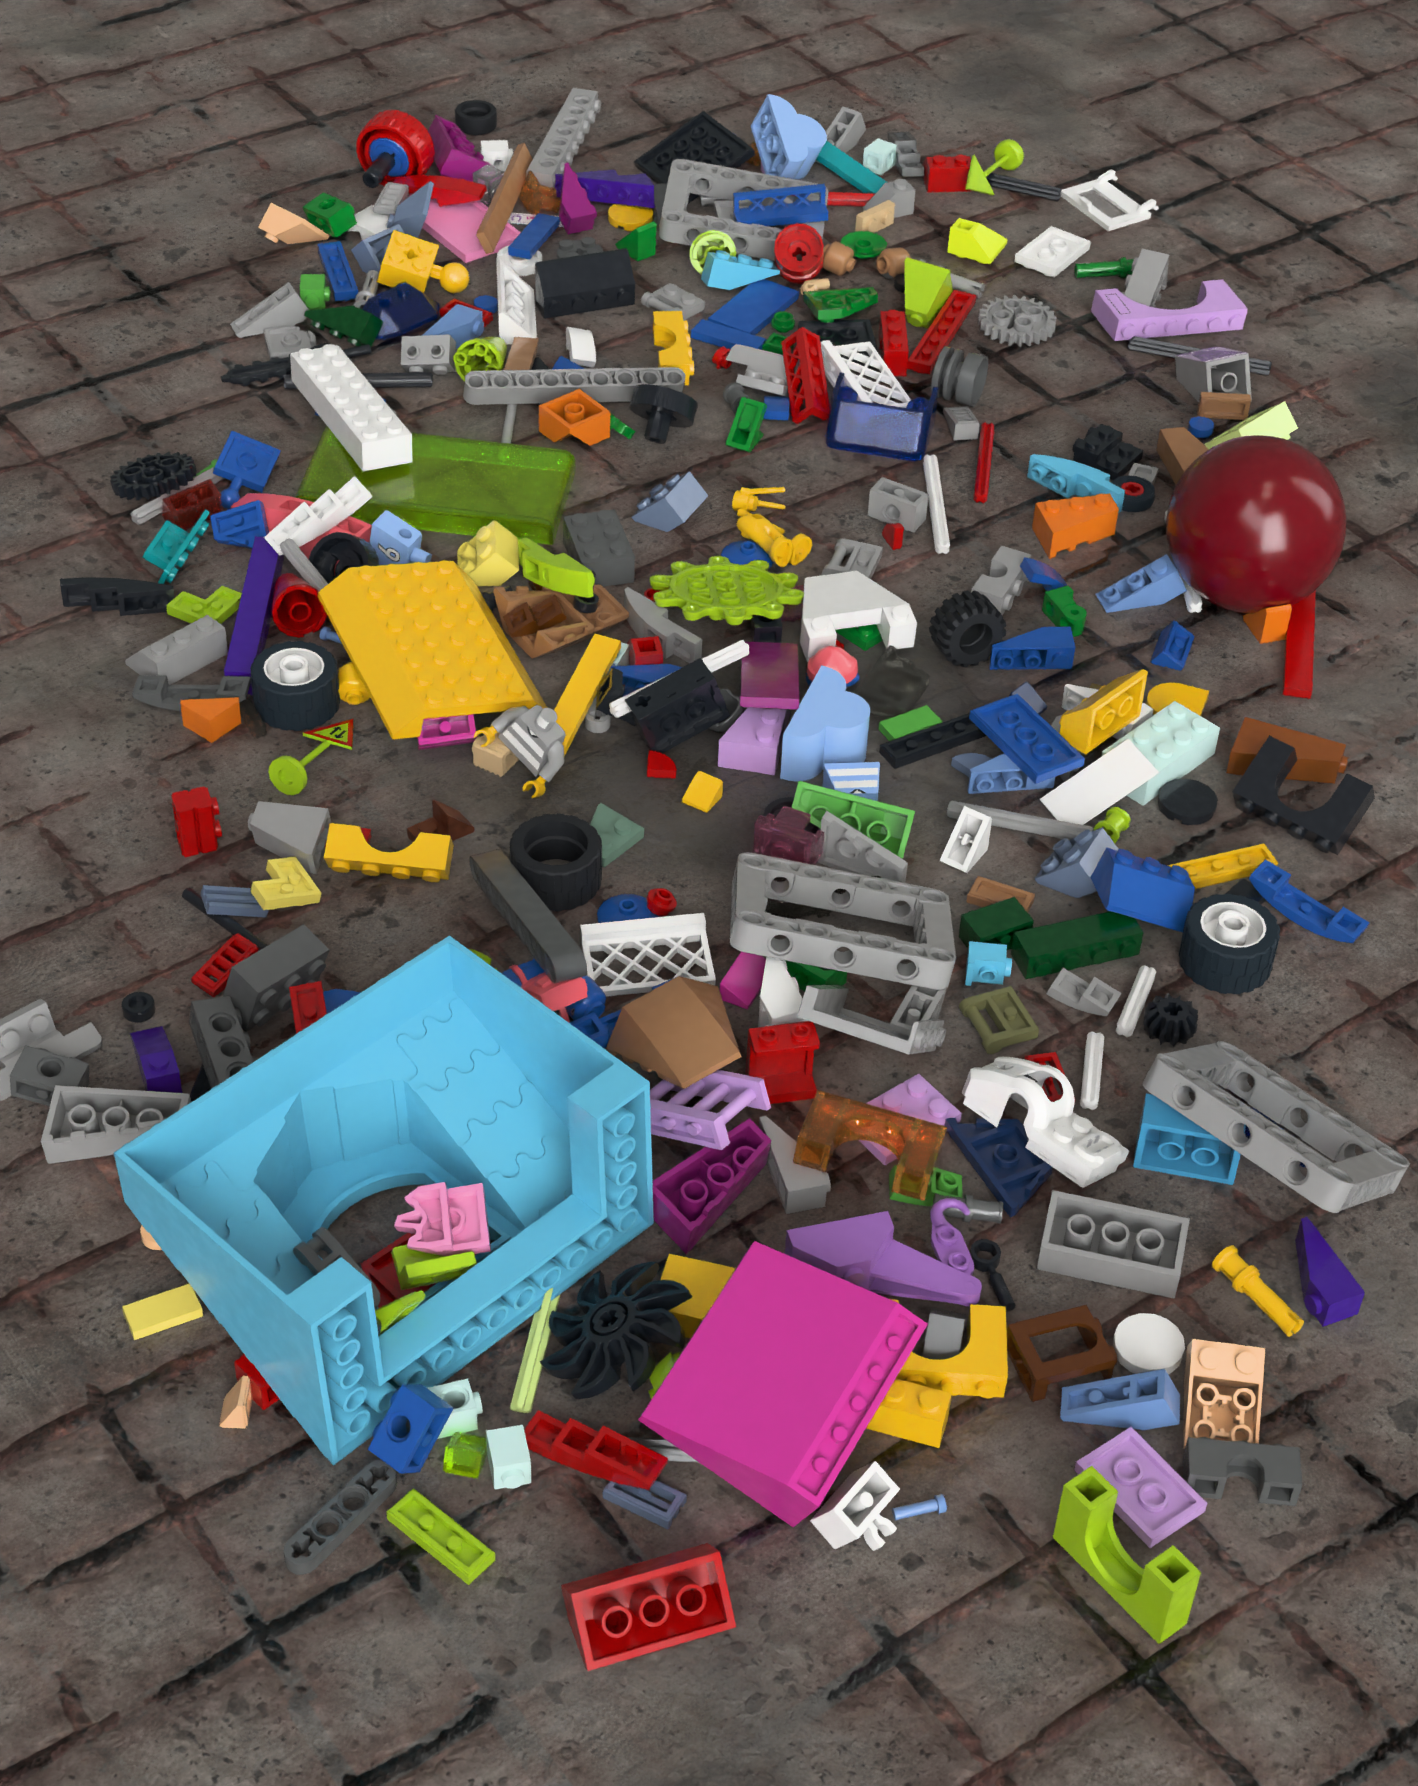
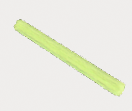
(533, 1354)

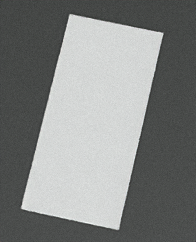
(1100, 784)

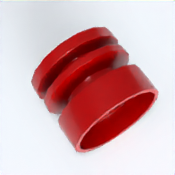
(799, 240)

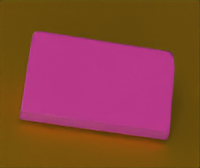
(743, 980)

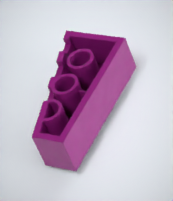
(453, 152)
(706, 1184)

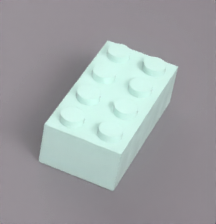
(1173, 743)

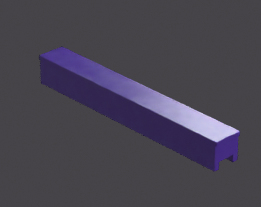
(254, 609)

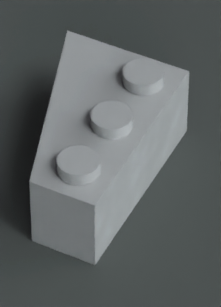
(1148, 277)

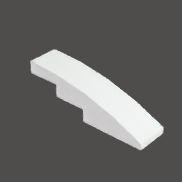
(326, 512)

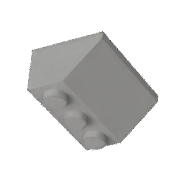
(182, 651)

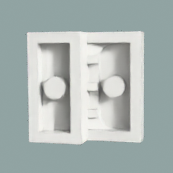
(369, 222)

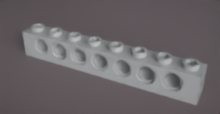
(565, 135)

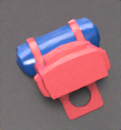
(537, 983)

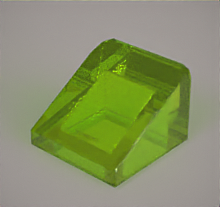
(465, 1455)

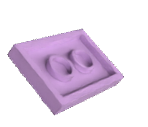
(915, 1099)
(1150, 1492)

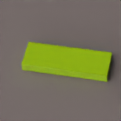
(441, 1536)

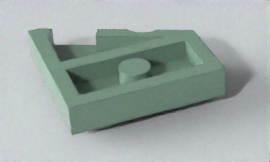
(616, 833)

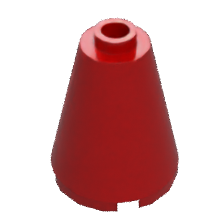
(296, 606)

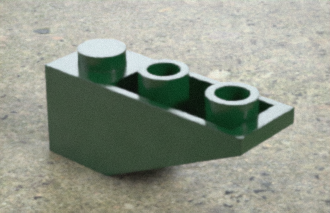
(347, 321)

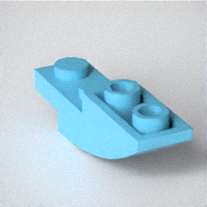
(1072, 478)

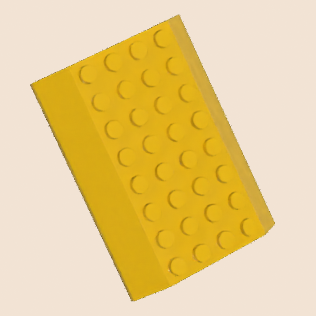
(425, 644)

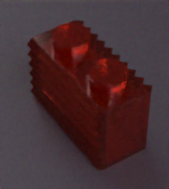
(189, 504)

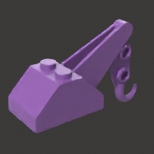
(867, 1256)

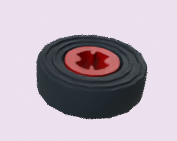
(1138, 493)

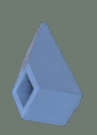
(1144, 588)
(1002, 775)

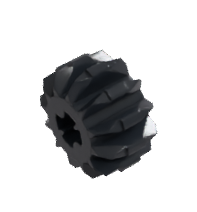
(1170, 1020)

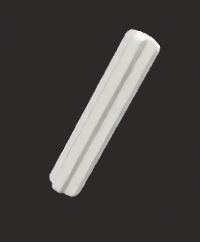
(1135, 1001)
(1092, 1070)

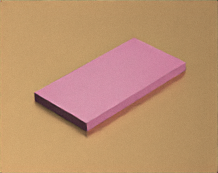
(457, 228)

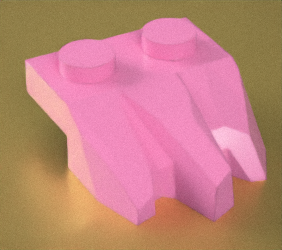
(446, 1220)

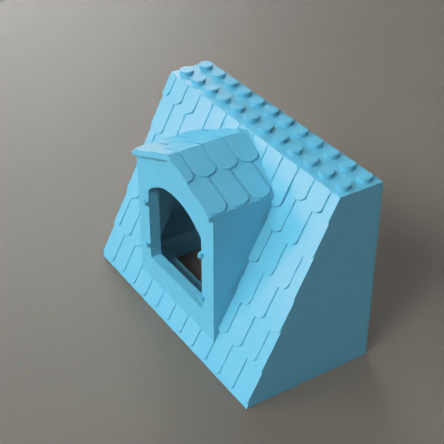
(403, 1085)

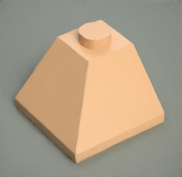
(288, 227)

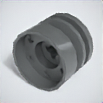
(960, 376)

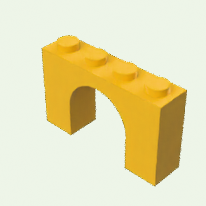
(976, 1370)

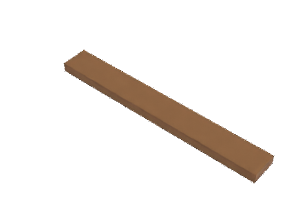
(504, 199)

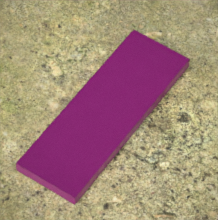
(770, 676)

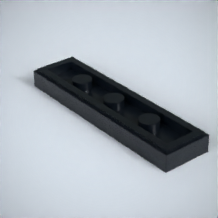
(930, 741)

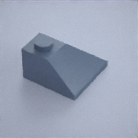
(412, 211)
(371, 250)

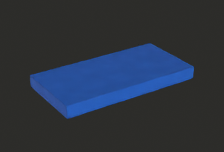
(755, 306)
(1026, 738)

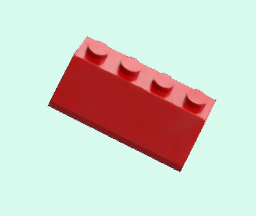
(649, 1606)

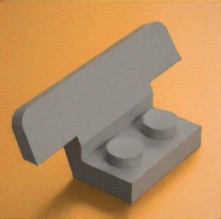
(764, 369)
(36, 1029)

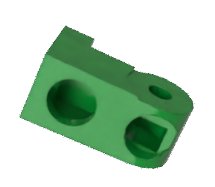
(1064, 610)

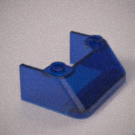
(880, 427)

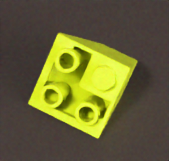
(974, 241)

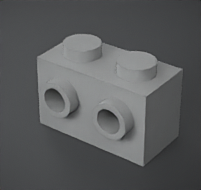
(428, 354)

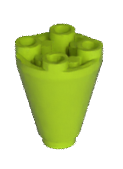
(480, 355)

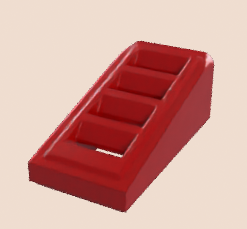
(235, 949)

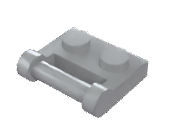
(673, 299)
(863, 558)

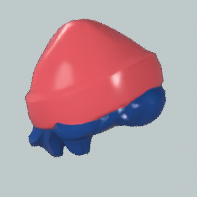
(836, 659)

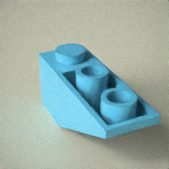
(732, 272)

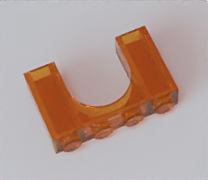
(839, 1120)

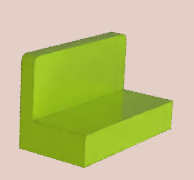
(423, 1268)

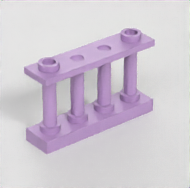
(697, 1124)

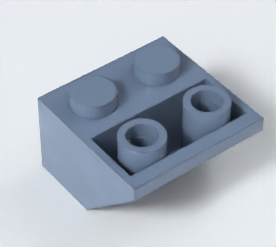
(670, 503)
(1073, 863)

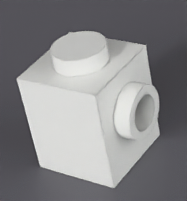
(497, 153)

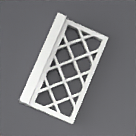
(835, 364)
(643, 936)

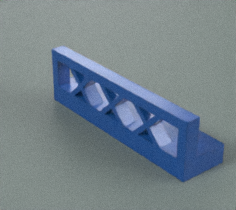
(779, 211)

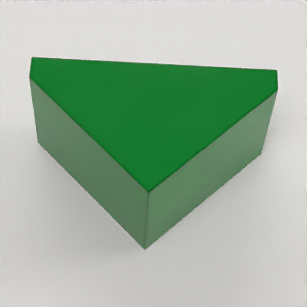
(640, 242)

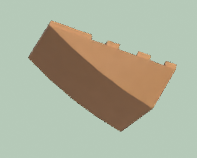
(569, 632)
(676, 1032)

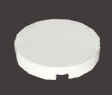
(518, 265)
(1148, 1343)

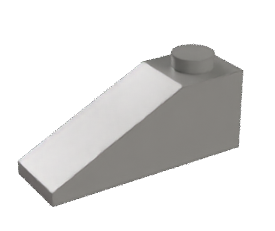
(846, 129)
(277, 310)
(917, 1005)
(797, 1185)

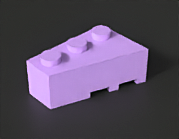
(754, 740)

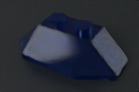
(401, 310)

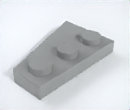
(856, 853)

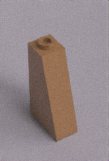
(1178, 450)

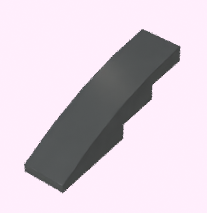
(907, 155)

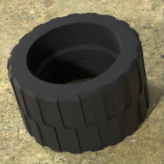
(563, 839)

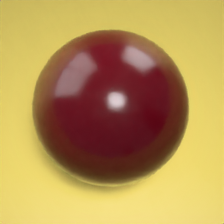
(1256, 523)

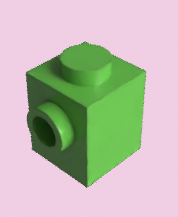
(314, 291)

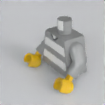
(533, 739)

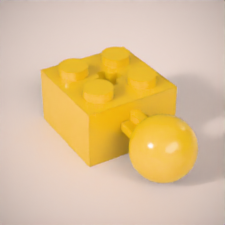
(413, 262)

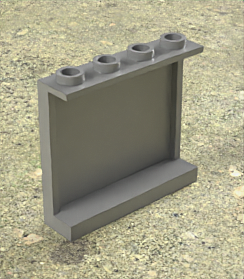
(825, 1007)

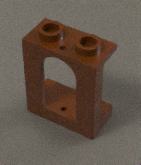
(1038, 1375)

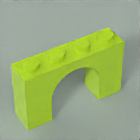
(1153, 1596)

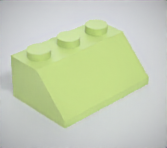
(1270, 422)

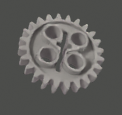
(1017, 320)

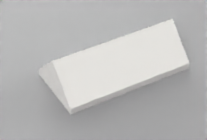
(515, 306)

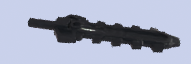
(277, 367)

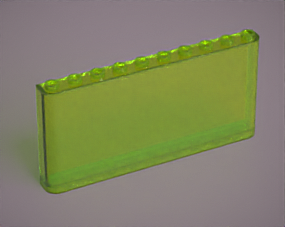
(454, 485)

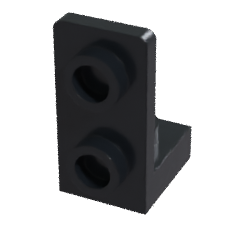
(609, 691)

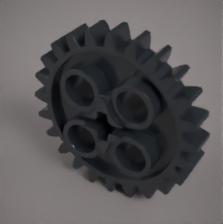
(153, 475)

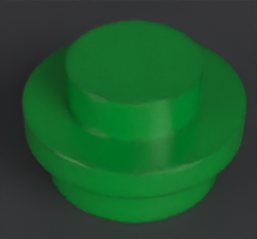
(783, 322)

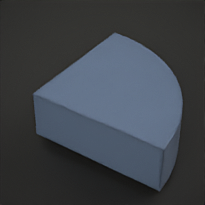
(967, 761)

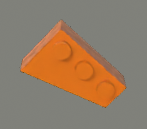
(1074, 521)

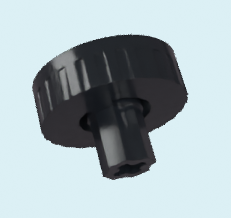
(662, 409)
(346, 548)

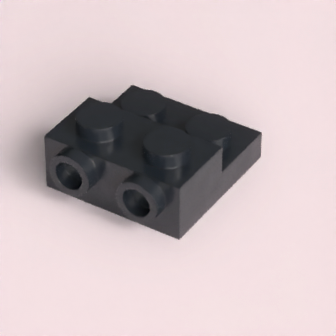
(1106, 451)

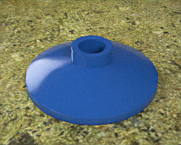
(744, 552)
(624, 908)

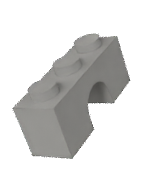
(1005, 578)

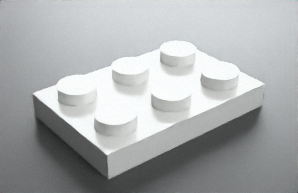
(1052, 251)

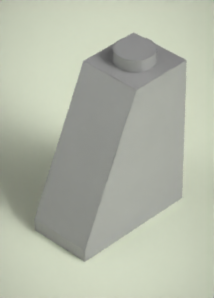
(291, 831)

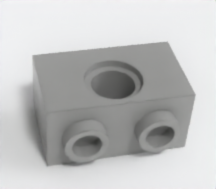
(897, 504)

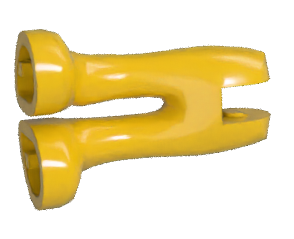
(772, 540)

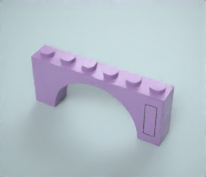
(1216, 311)

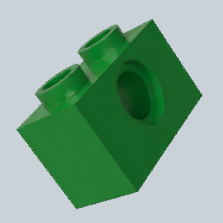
(330, 214)

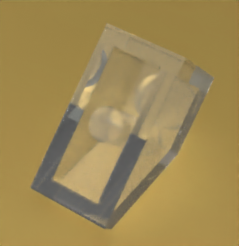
(491, 177)

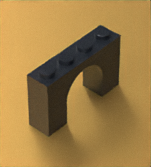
(1325, 826)

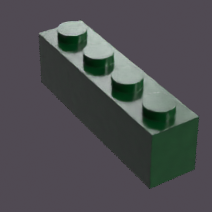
(1076, 943)

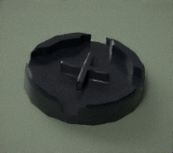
(1187, 801)

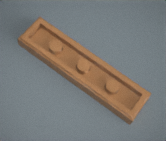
(522, 353)

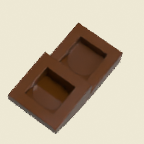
(529, 620)

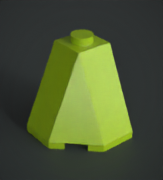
(925, 291)

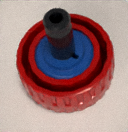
(393, 147)

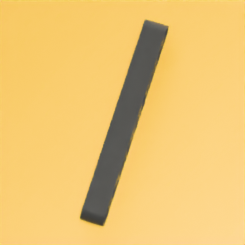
(528, 916)

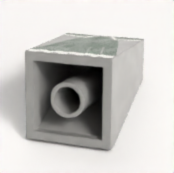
(1214, 371)

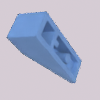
(461, 323)
(1127, 1401)

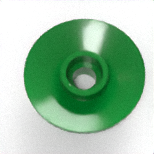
(865, 243)

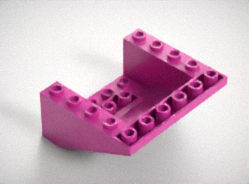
(783, 1379)

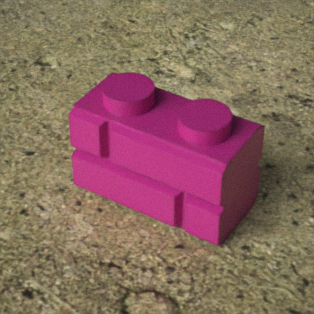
(446, 731)

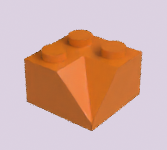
(576, 416)

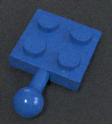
(245, 464)

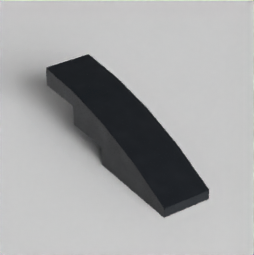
(127, 595)

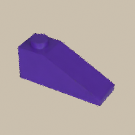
(156, 1060)
(1326, 1283)

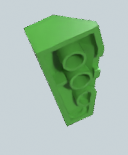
(877, 820)

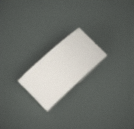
(581, 347)

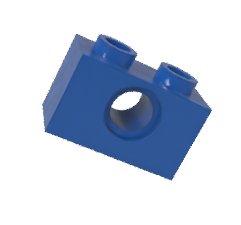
(427, 1418)

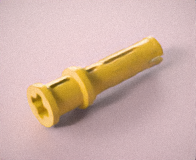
(1247, 1280)

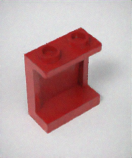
(784, 1060)

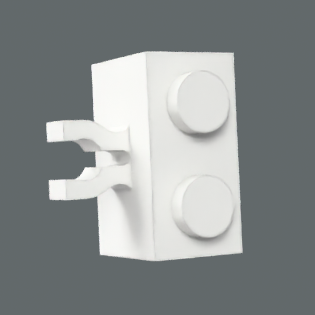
(857, 1508)

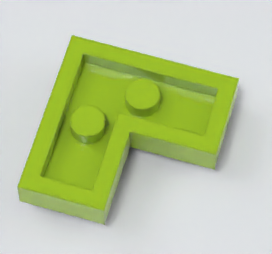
(218, 605)

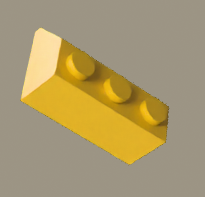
(1104, 712)

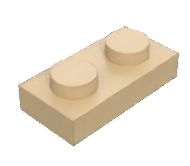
(876, 217)

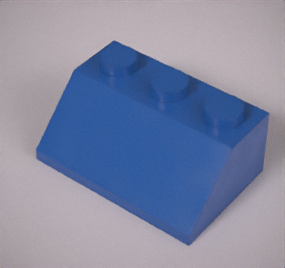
(1143, 888)

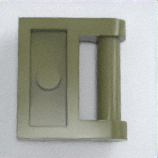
(1008, 1015)

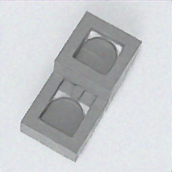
(1075, 992)

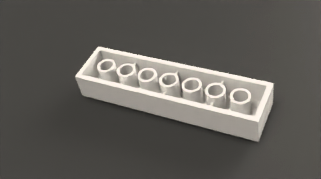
(351, 407)

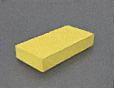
(162, 1311)

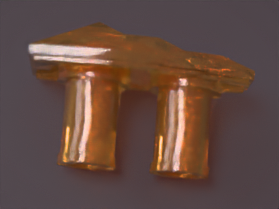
(537, 196)

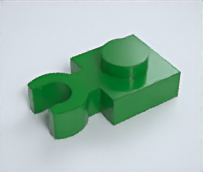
(621, 427)

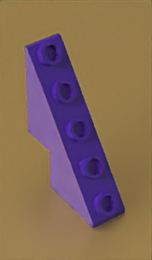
(609, 187)

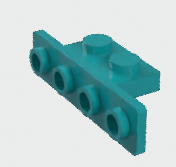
(170, 546)

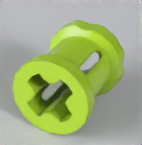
(1114, 822)

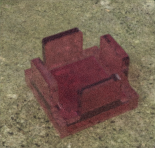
(786, 837)

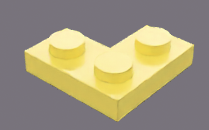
(288, 885)

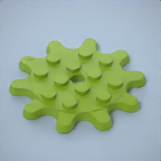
(726, 590)

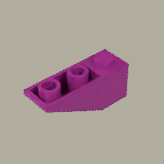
(575, 208)

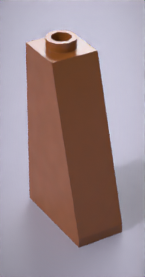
(1316, 757)

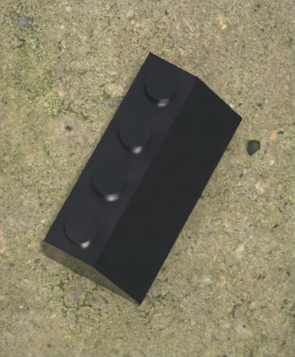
(584, 283)

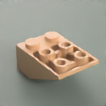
(1223, 1391)

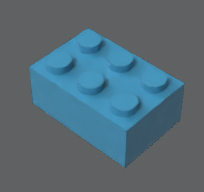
(1180, 1147)

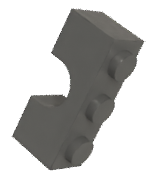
(1270, 1468)

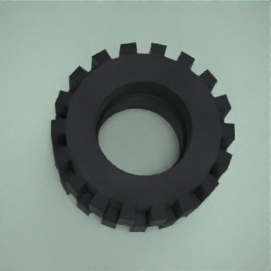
(959, 614)

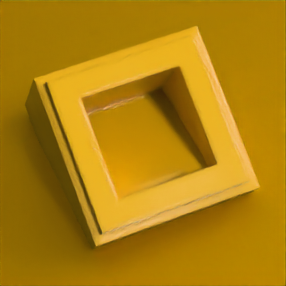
(703, 792)

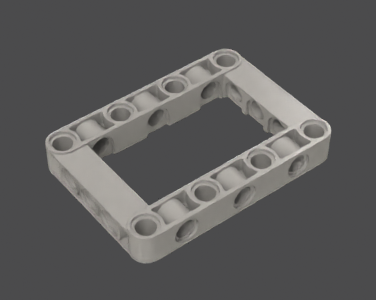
(721, 183)
(817, 943)
(1327, 1184)

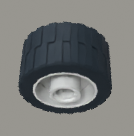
(295, 685)
(1229, 943)

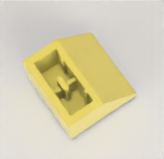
(490, 555)

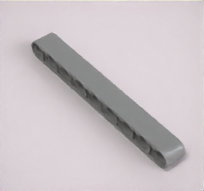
(549, 384)

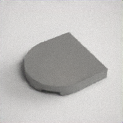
(286, 340)

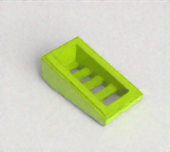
(398, 1309)

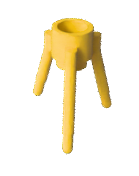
(745, 501)

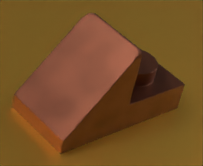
(444, 822)

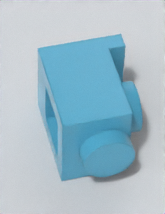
(987, 963)

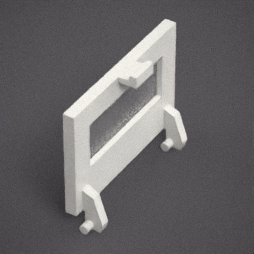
(1106, 203)

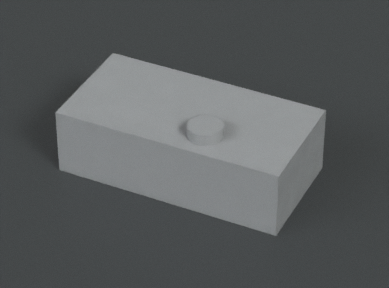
(1113, 1244)

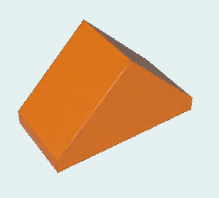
(1269, 623)
(211, 716)

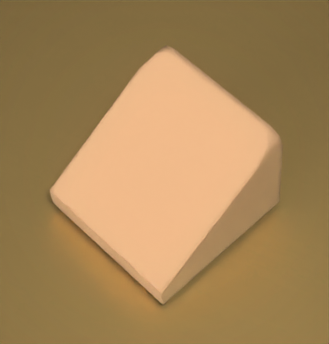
(237, 1405)

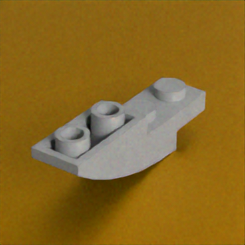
(651, 621)

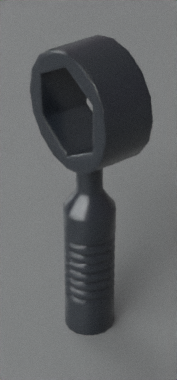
(584, 604)
(995, 1279)

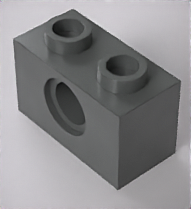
(39, 1072)

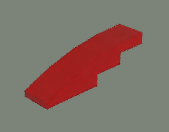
(445, 189)
(594, 1452)

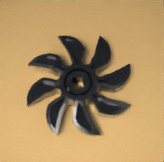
(616, 1330)

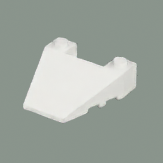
(849, 602)

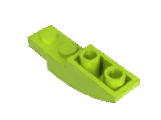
(554, 571)

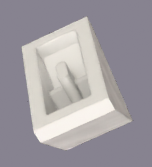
(967, 840)

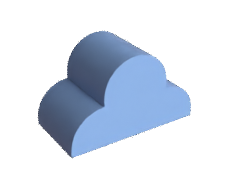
(785, 139)
(825, 728)

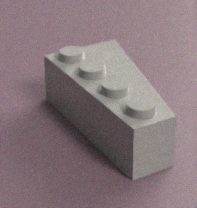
(102, 1120)

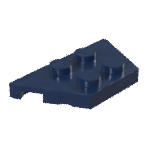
(1001, 1159)

